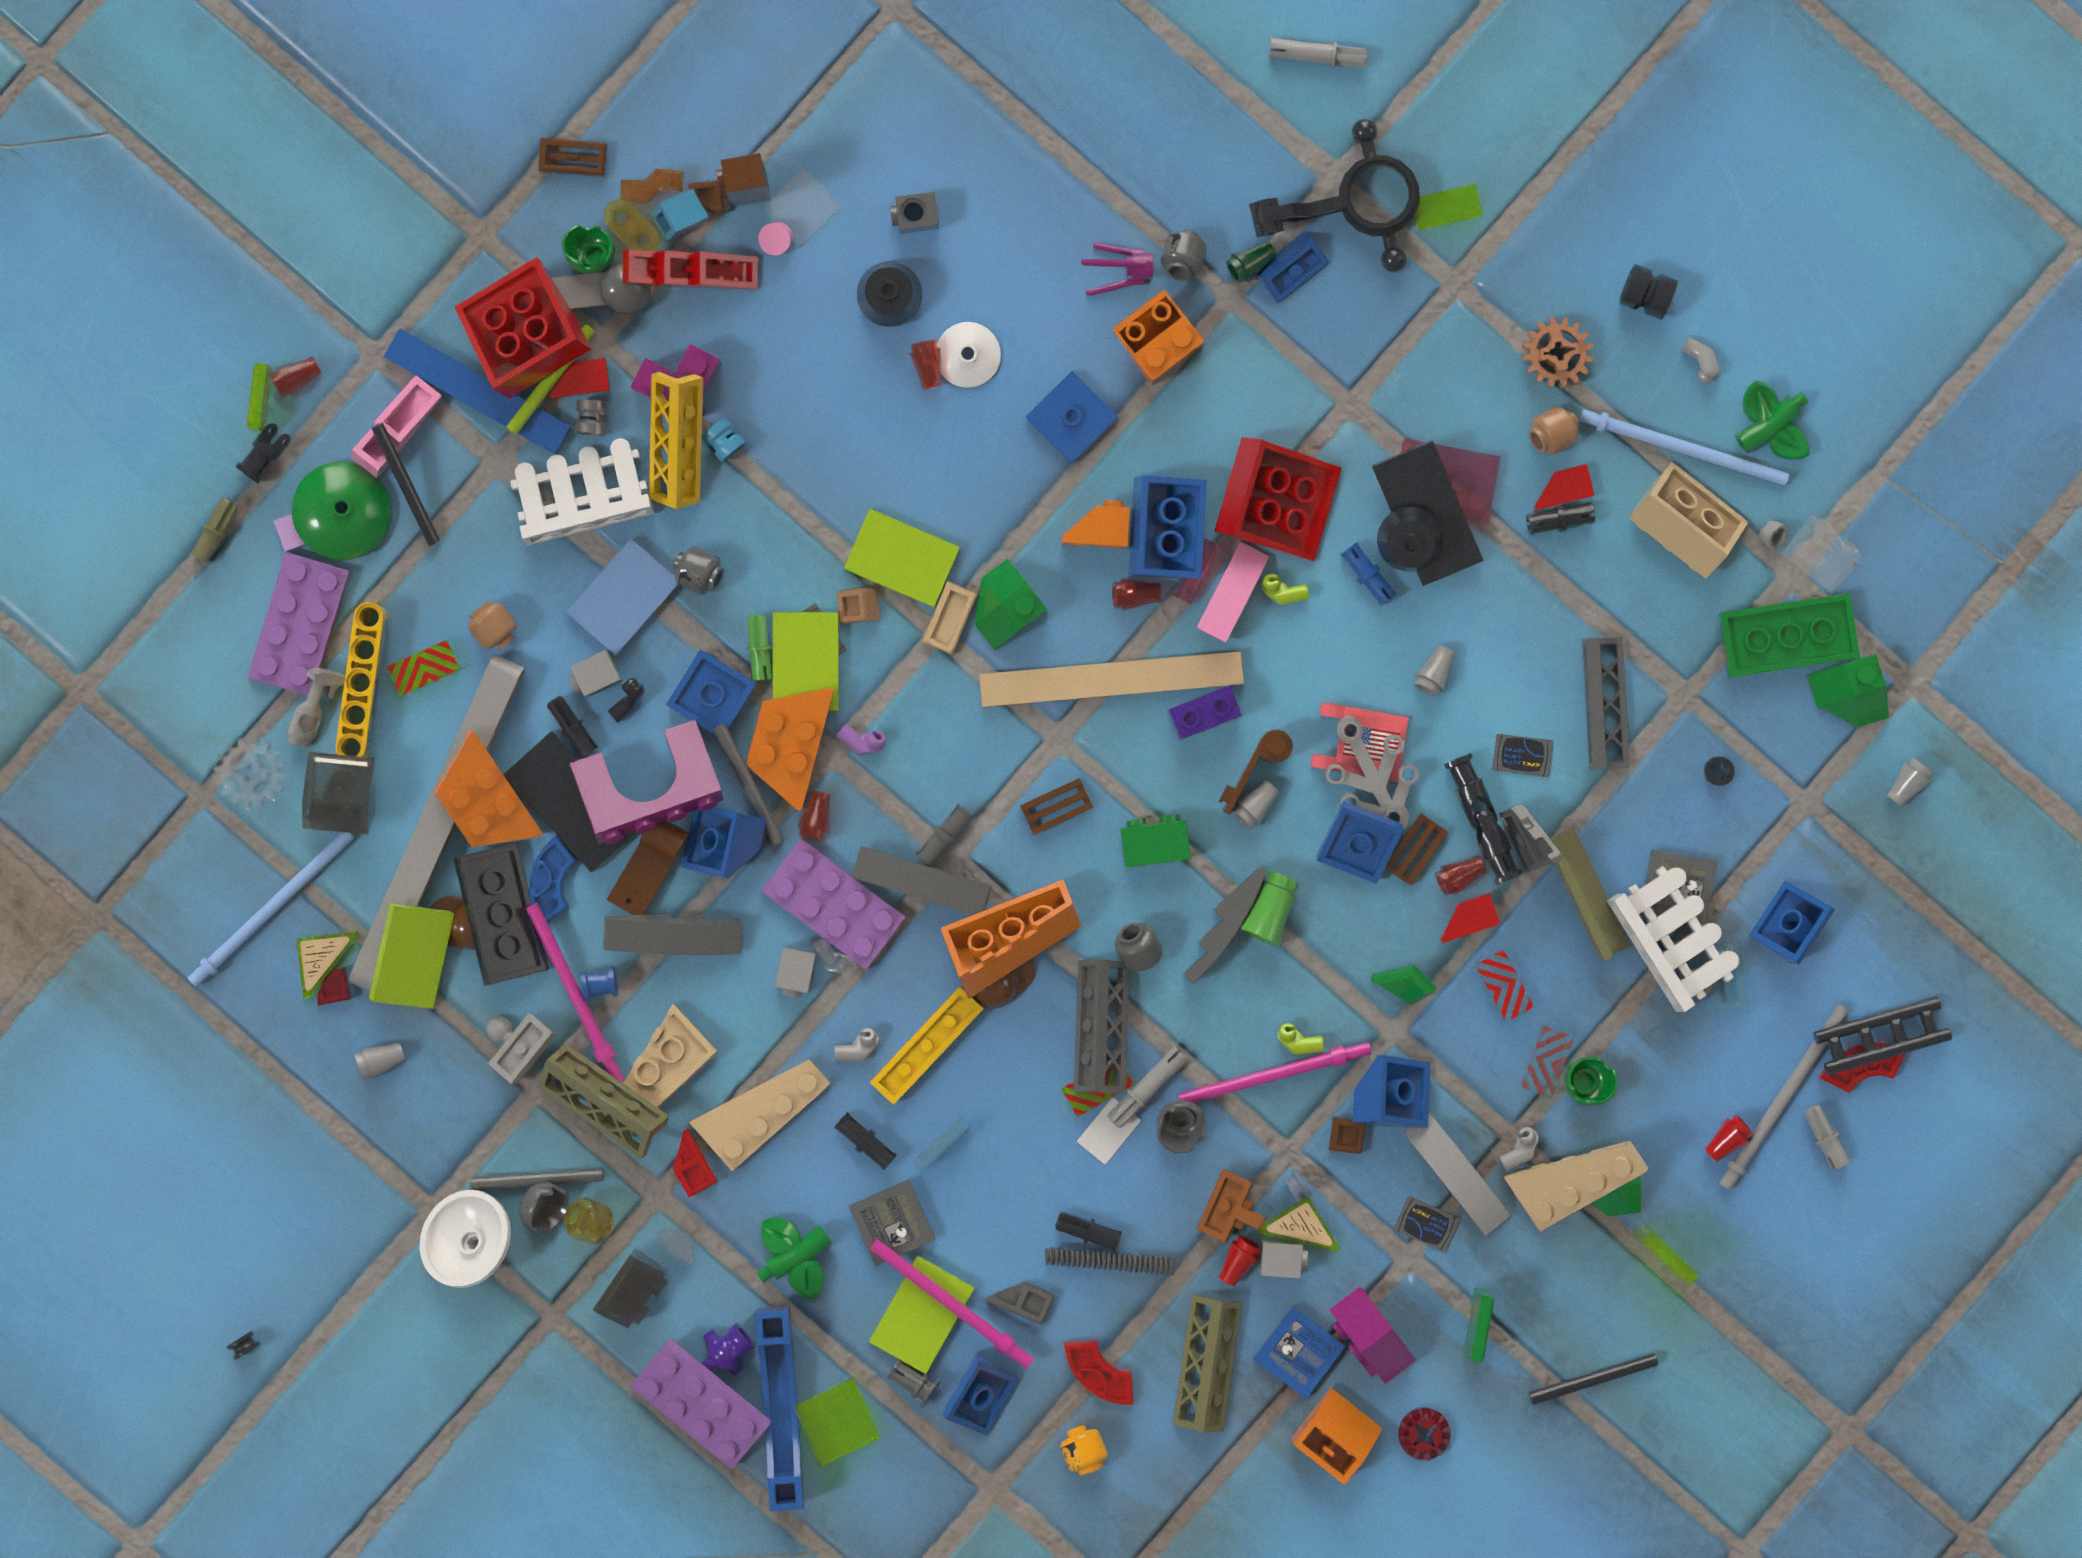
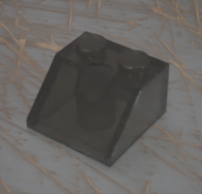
(339, 793)
(631, 1289)

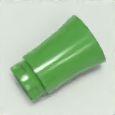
(1270, 909)

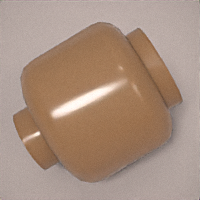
(1554, 431)
(492, 625)

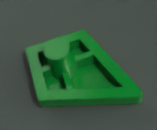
(1405, 983)

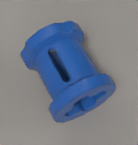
(599, 983)

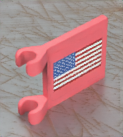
(1375, 730)

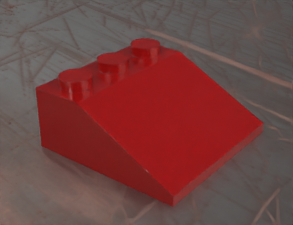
(522, 329)
(1277, 498)

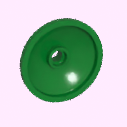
(337, 534)

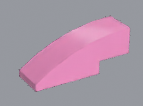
(401, 421)
(1232, 592)

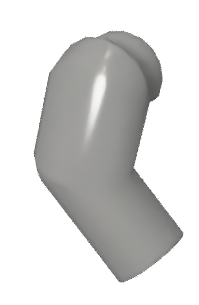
(1705, 357)
(860, 1049)
(1523, 1151)

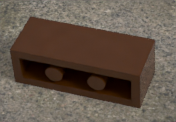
(743, 180)

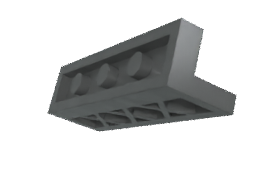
(1594, 703)
(1095, 1026)

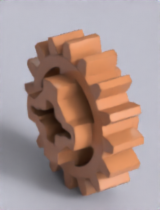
(1555, 337)

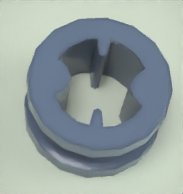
(1297, 1186)

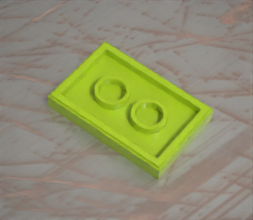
(901, 558)
(806, 653)
(411, 956)
(915, 1321)

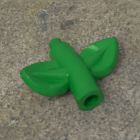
(1773, 422)
(794, 1255)

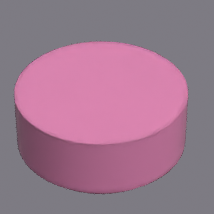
(775, 238)

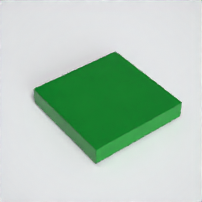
(1478, 1325)

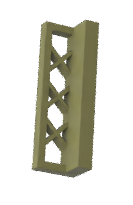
(1588, 896)
(603, 1095)
(1213, 1365)

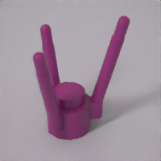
(1136, 264)

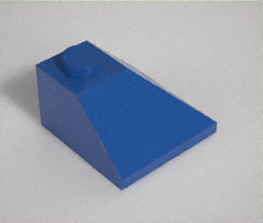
(722, 841)
(1393, 1093)

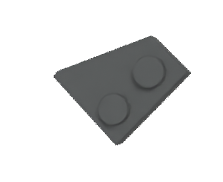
(1529, 838)

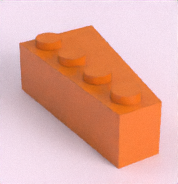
(1009, 935)

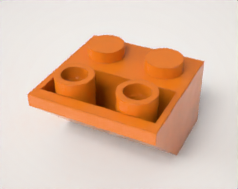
(1158, 337)
(1337, 1436)

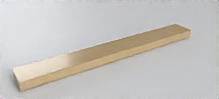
(1111, 679)

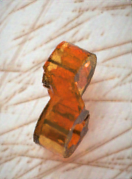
(658, 181)

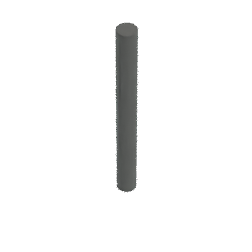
(748, 783)
(532, 1179)

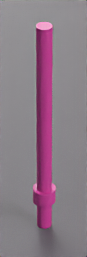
(603, 1051)
(1337, 1056)
(1002, 1342)

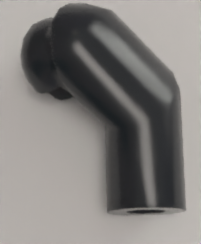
(628, 703)

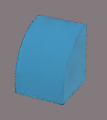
(679, 215)

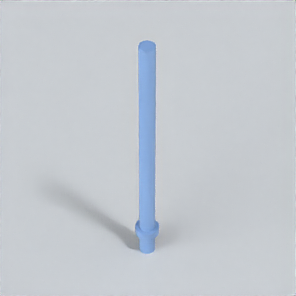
(1604, 422)
(210, 965)

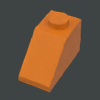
(1101, 527)

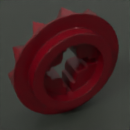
(1426, 1418)

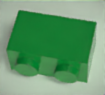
(1155, 842)

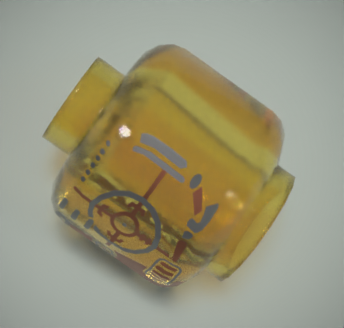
(588, 1221)

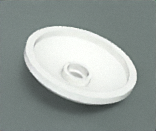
(451, 1234)

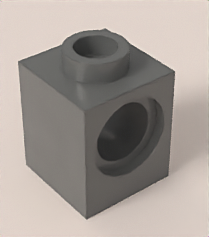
(926, 202)

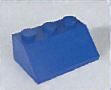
(1167, 527)

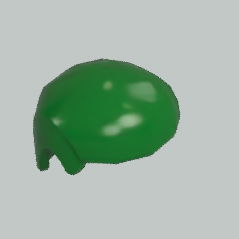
(588, 249)
(1591, 1081)

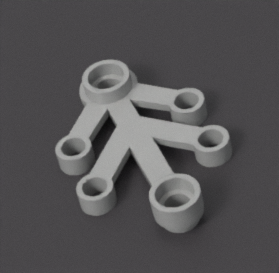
(1374, 780)

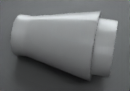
(1434, 673)
(1910, 781)
(1254, 806)
(378, 1059)

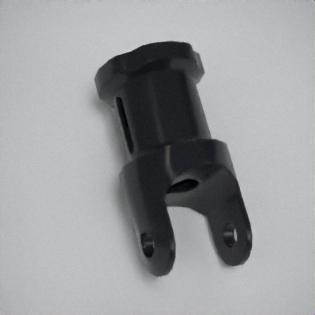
(263, 453)

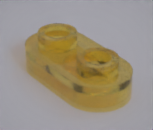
(632, 228)

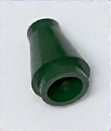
(1250, 261)

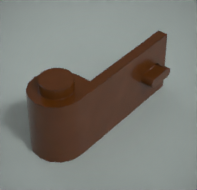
(1272, 747)
(648, 867)

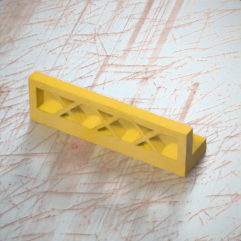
(681, 442)

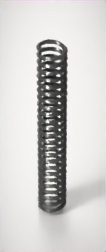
(1115, 1259)

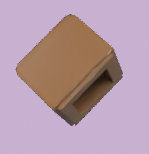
(858, 605)

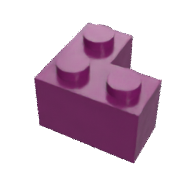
(693, 362)
(1371, 1335)

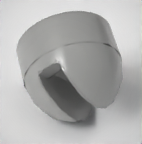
(1778, 530)

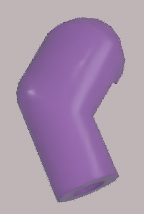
(863, 743)

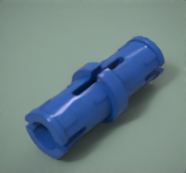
(1368, 574)

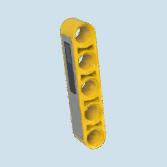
(355, 667)

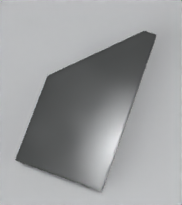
(1024, 1300)

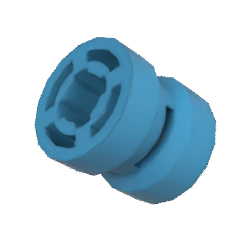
(723, 439)

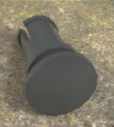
(915, 1383)

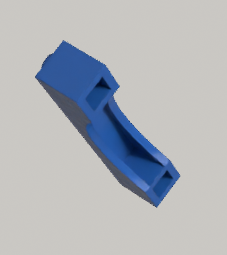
(779, 1397)

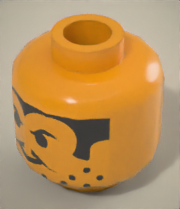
(1084, 1450)

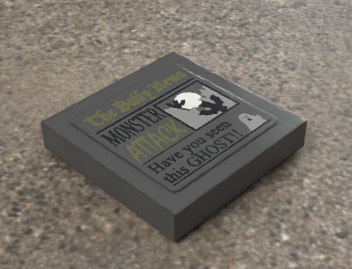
(1699, 879)
(894, 1219)

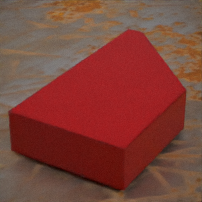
(582, 379)
(1566, 487)
(1471, 917)
(692, 1166)

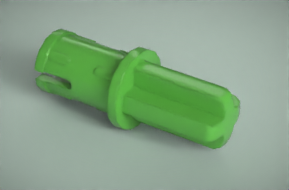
(759, 647)

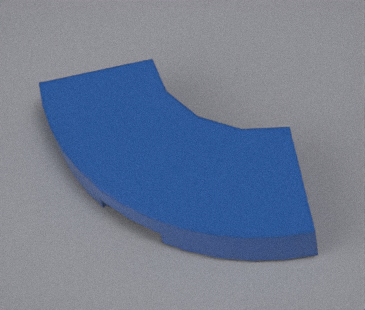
(549, 876)

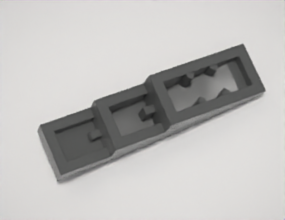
(921, 881)
(1232, 912)
(672, 935)

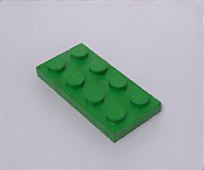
(1789, 635)

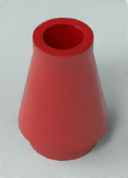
(1730, 1137)
(1240, 1258)

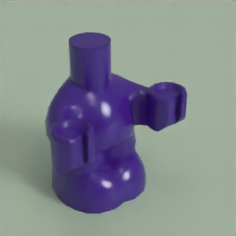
(727, 1349)

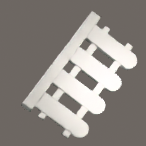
(570, 519)
(1676, 955)

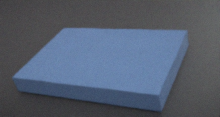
(623, 597)

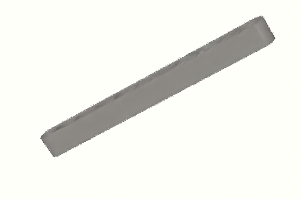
(435, 824)

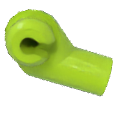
(1281, 593)
(1297, 1043)

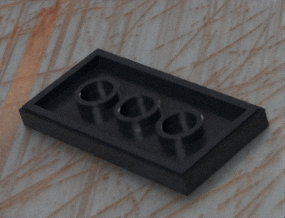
(1421, 481)
(551, 790)
(496, 906)

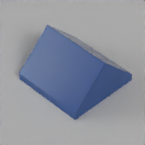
(1791, 923)
(980, 1395)

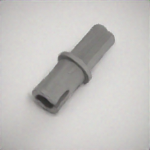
(1826, 1138)

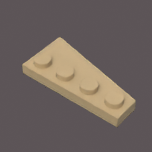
(669, 1060)
(755, 1116)
(1567, 1185)

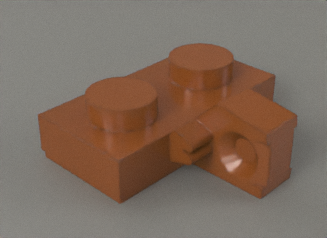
(1229, 1207)

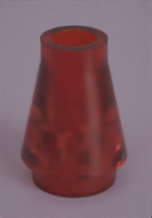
(927, 362)
(294, 376)
(1134, 593)
(816, 817)
(1458, 875)

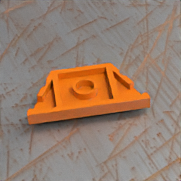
(788, 742)
(483, 799)

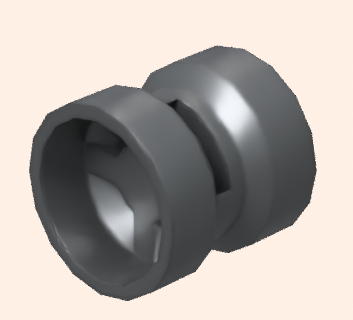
(593, 410)

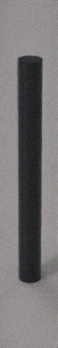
(405, 484)
(1593, 1379)

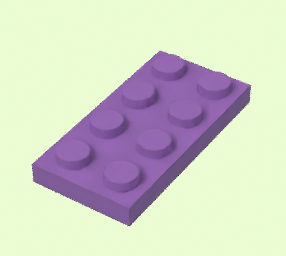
(298, 623)
(833, 903)
(700, 1403)

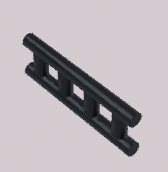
(1871, 1052)

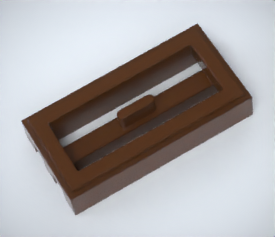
(572, 170)
(1081, 795)
(1425, 857)

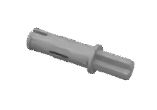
(1318, 53)
(1147, 1087)

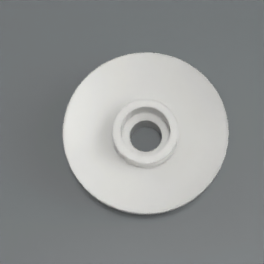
(984, 362)

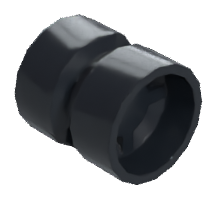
(1648, 291)

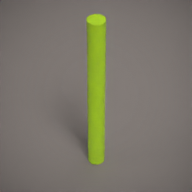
(540, 393)

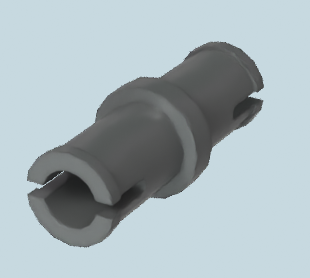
(944, 835)

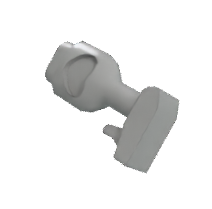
(309, 715)

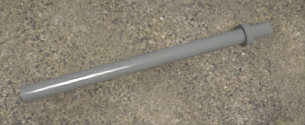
(1738, 1166)

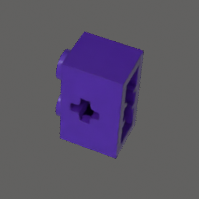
(1204, 712)

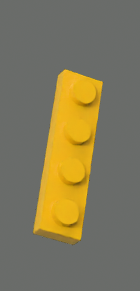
(926, 1045)

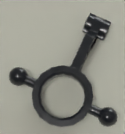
(1269, 216)

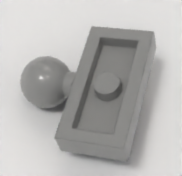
(519, 1047)

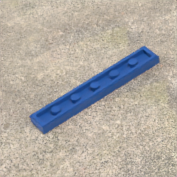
(473, 389)

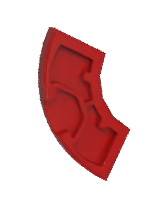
(1848, 1079)
(1097, 1374)

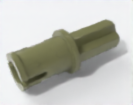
(215, 530)

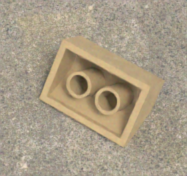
(1688, 520)

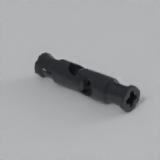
(1489, 834)

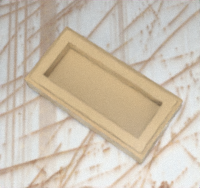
(949, 618)

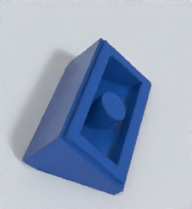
(1292, 266)

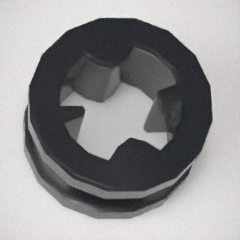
(1727, 764)
(243, 1345)

